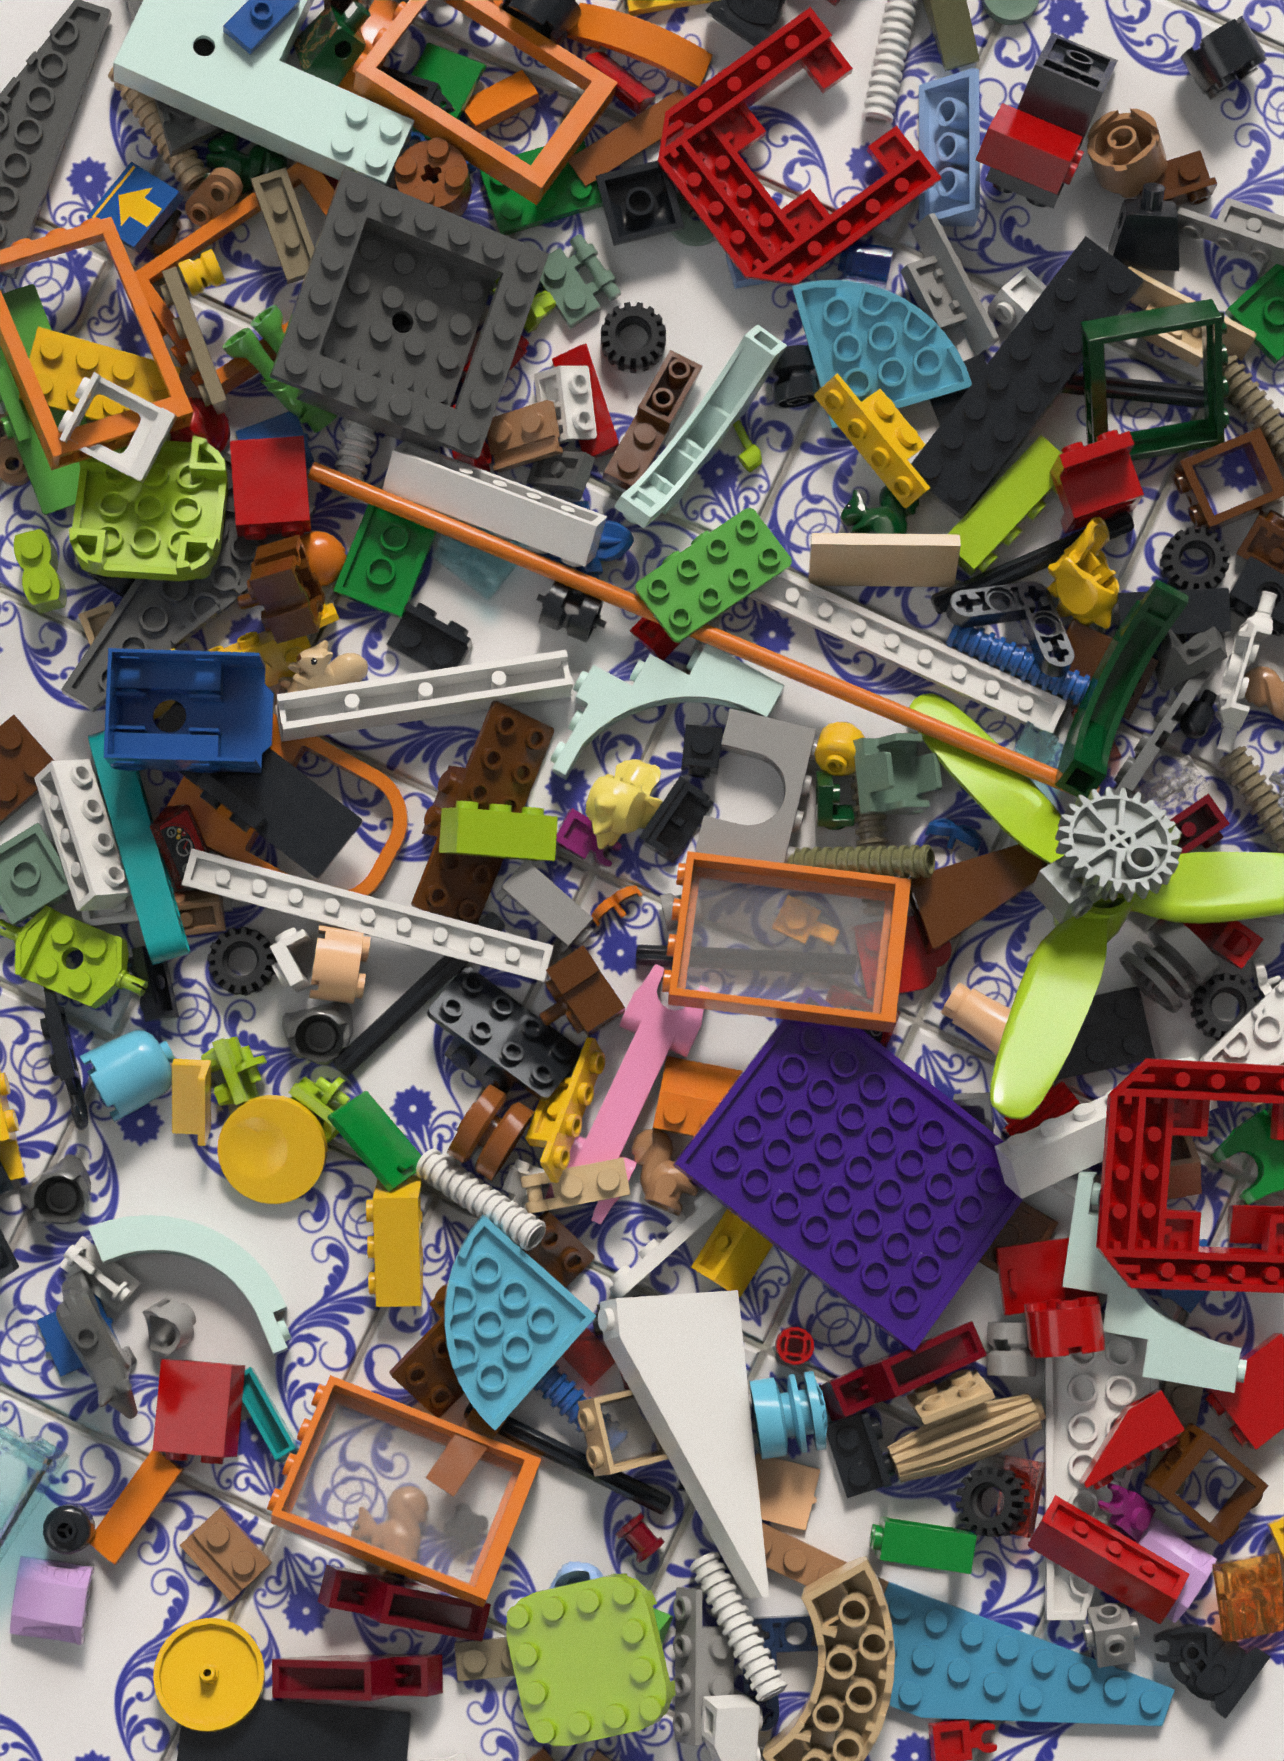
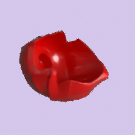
(206, 425)

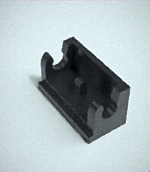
(676, 820)

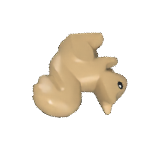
(315, 672)

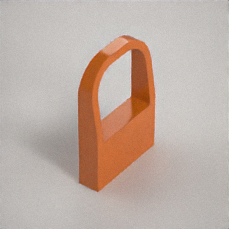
(233, 843)

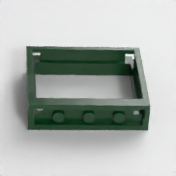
(1174, 437)

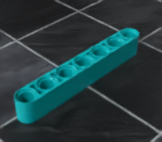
(141, 858)

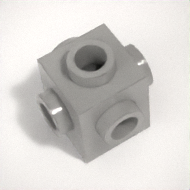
(1111, 1634)

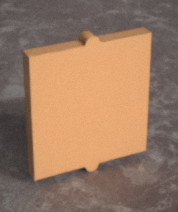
(786, 1491)

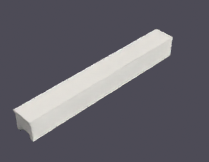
(423, 695)

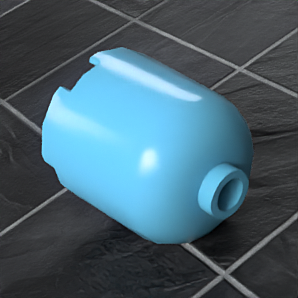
(130, 1071)

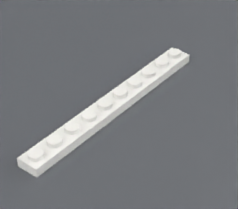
(911, 651)
(367, 915)

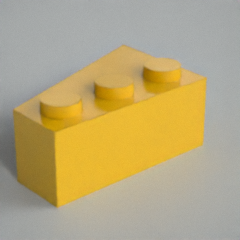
(396, 1244)

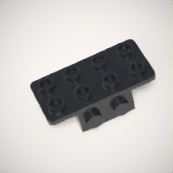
(501, 1038)

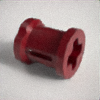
(639, 1538)

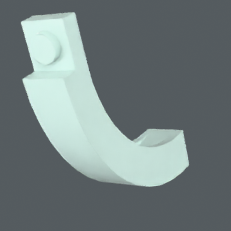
(181, 1237)

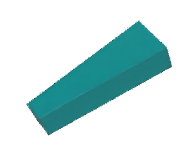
(267, 1417)

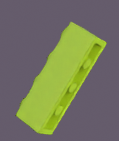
(1006, 506)

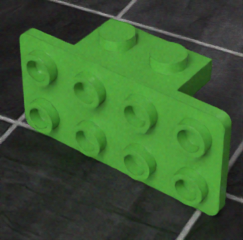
(712, 574)

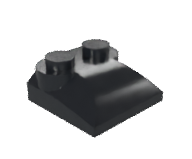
(639, 203)

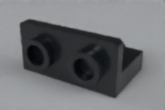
(429, 640)
(858, 1454)

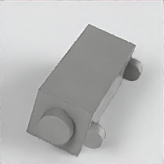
(548, 906)

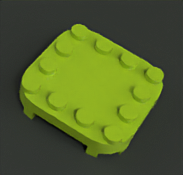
(157, 527)
(589, 1660)

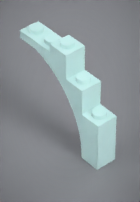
(704, 430)
(712, 680)

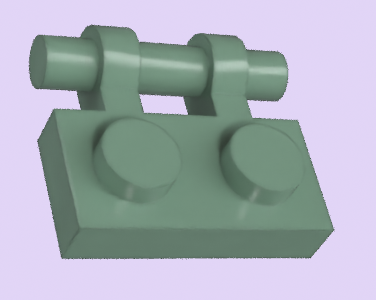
(572, 296)

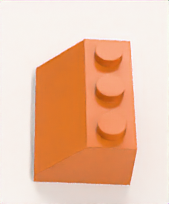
(690, 1094)

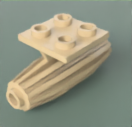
(961, 1426)

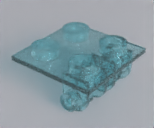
(474, 567)

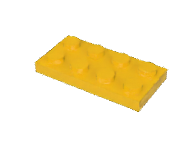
(65, 360)

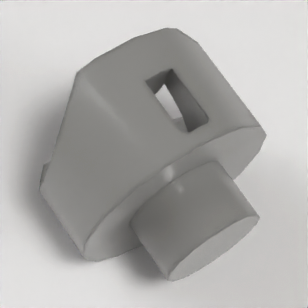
(169, 1326)

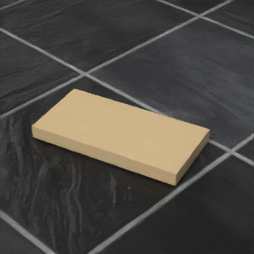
(883, 559)

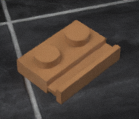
(524, 436)
(225, 1553)

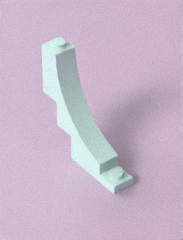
(1172, 1349)

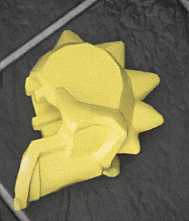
(623, 801)

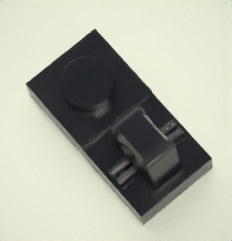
(159, 999)

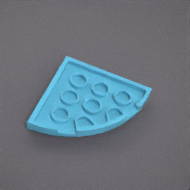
(877, 343)
(505, 1321)

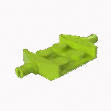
(43, 951)

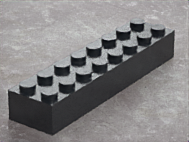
(1023, 378)

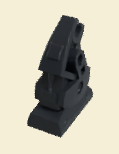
(747, 18)
(1217, 1667)

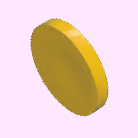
(272, 1149)
(209, 1675)

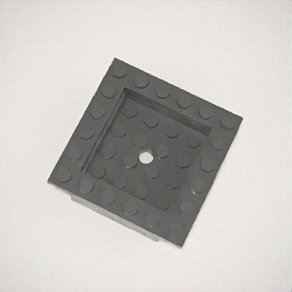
(407, 258)

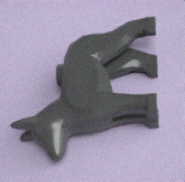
(96, 1344)

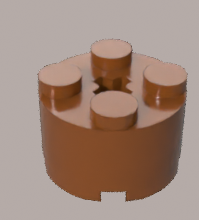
(435, 162)

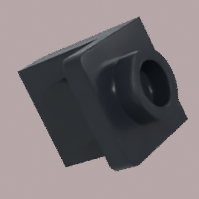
(701, 750)

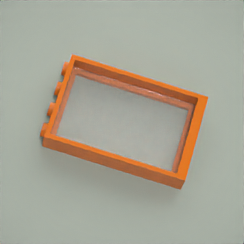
(788, 941)
(367, 1492)

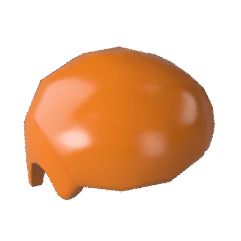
(325, 555)

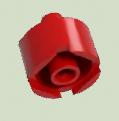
(1064, 1327)

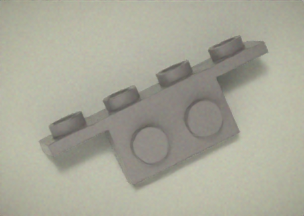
(1238, 228)
(944, 288)
(701, 1665)

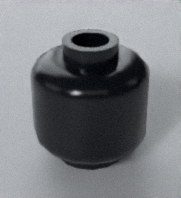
(78, 1519)

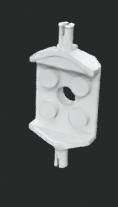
(1234, 683)

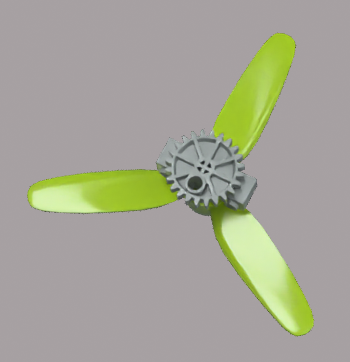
(1103, 863)

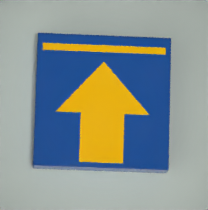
(137, 206)

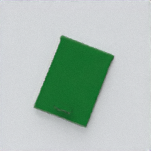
(453, 73)
(376, 1140)

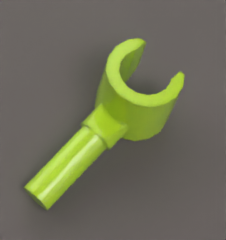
(751, 456)

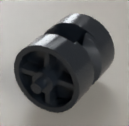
(571, 611)

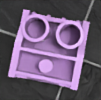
(1183, 1554)
(50, 1599)

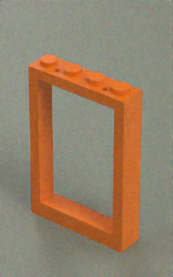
(526, 180)
(238, 369)
(114, 430)

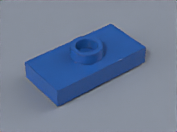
(257, 21)

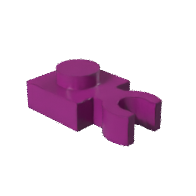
(578, 838)
(1129, 1512)

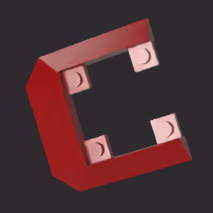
(715, 125)
(1135, 1229)

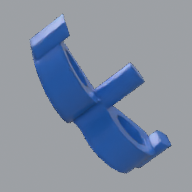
(947, 828)

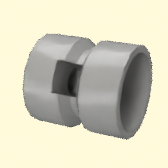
(1010, 1350)

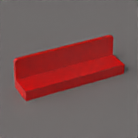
(1108, 1560)

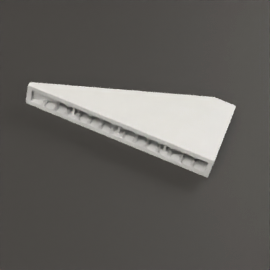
(692, 1385)

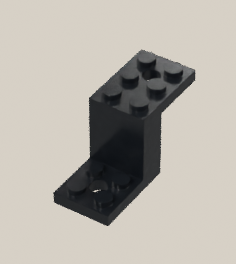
(1063, 92)

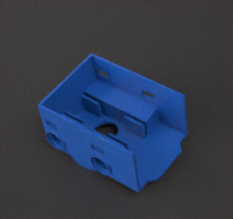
(223, 701)

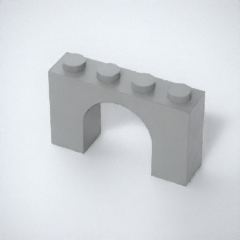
(787, 750)

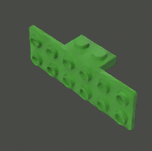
(56, 487)

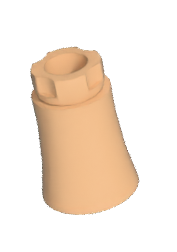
(977, 1015)

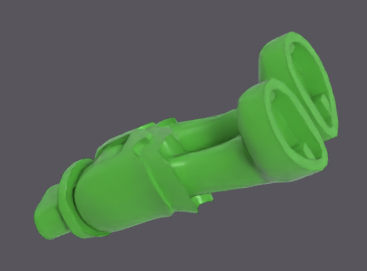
(246, 345)

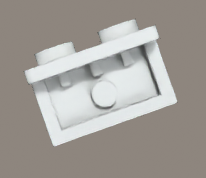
(287, 966)

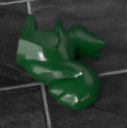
(256, 163)
(886, 519)

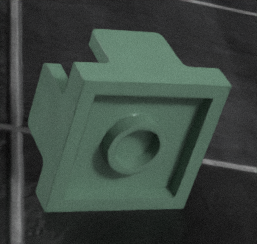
(893, 775)
(30, 875)

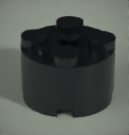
(548, 17)
(1223, 56)

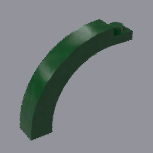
(1099, 714)

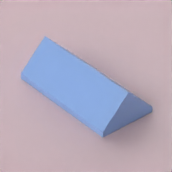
(951, 143)

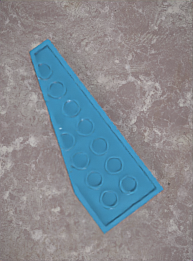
(984, 1670)

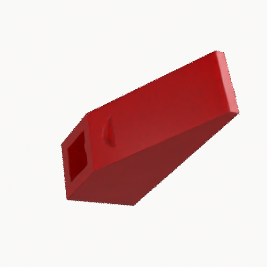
(1138, 1429)

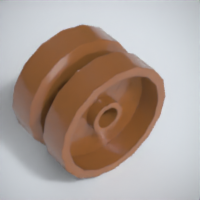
(487, 1130)

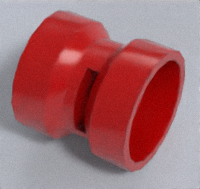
(794, 1345)

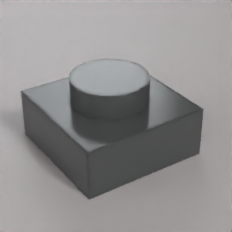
(978, 1106)

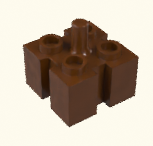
(285, 589)
(581, 994)

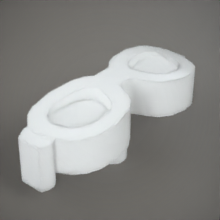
(1260, 976)

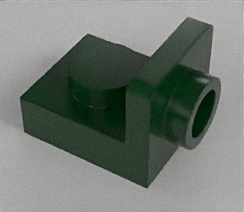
(827, 804)

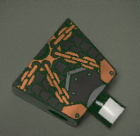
(332, 42)

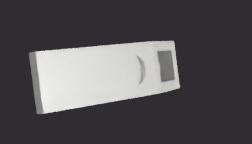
(731, 1727)

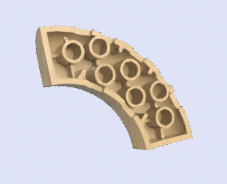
(852, 1670)

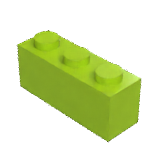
(498, 832)

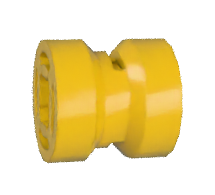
(202, 272)

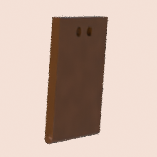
(1089, 649)

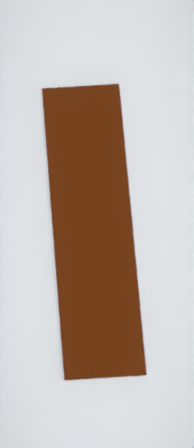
(623, 141)
(461, 1455)

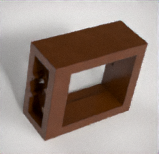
(1262, 465)
(1180, 1462)

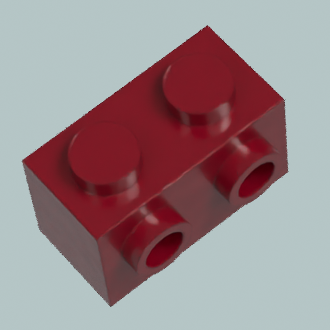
(1200, 824)

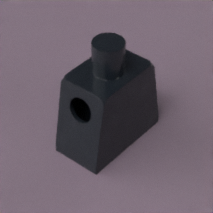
(1147, 232)

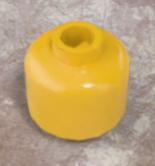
(836, 748)

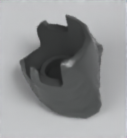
(319, 1032)
(58, 1193)

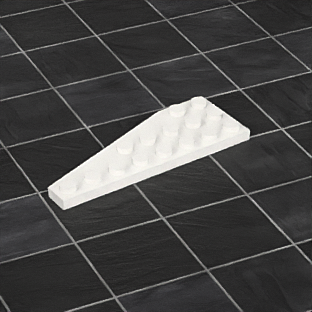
(1080, 1408)

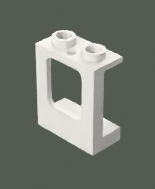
(147, 439)

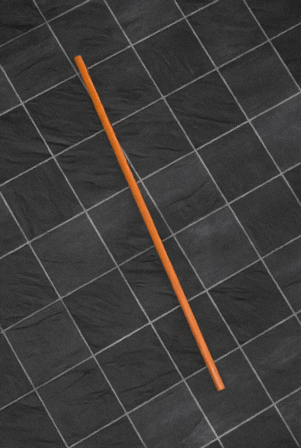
(706, 634)

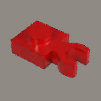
(955, 1739)

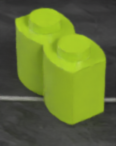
(40, 565)

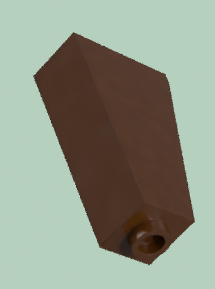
(969, 892)

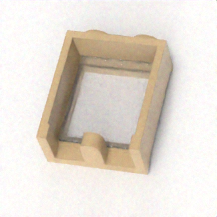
(617, 1434)

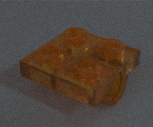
(1249, 1596)

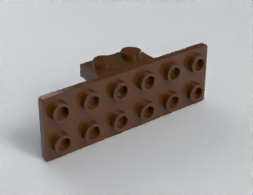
(497, 773)
(427, 1366)

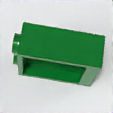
(923, 1544)

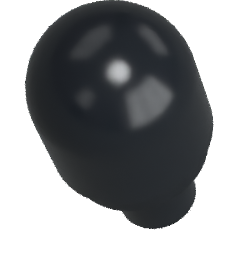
(166, 236)
(1198, 716)

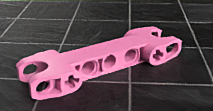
(655, 1034)

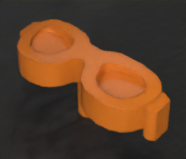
(613, 902)

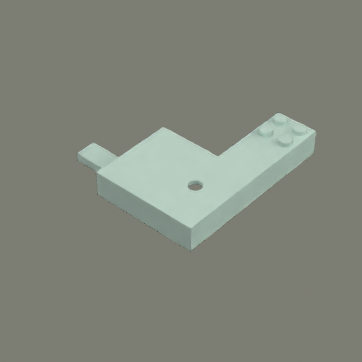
(258, 92)

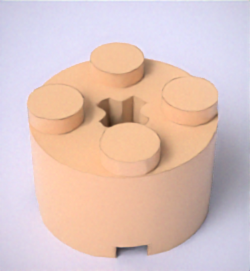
(338, 964)

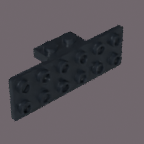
(277, 805)
(303, 1733)

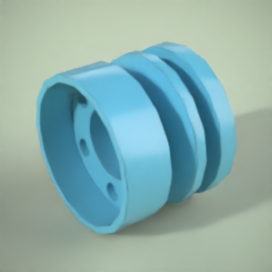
(788, 1414)

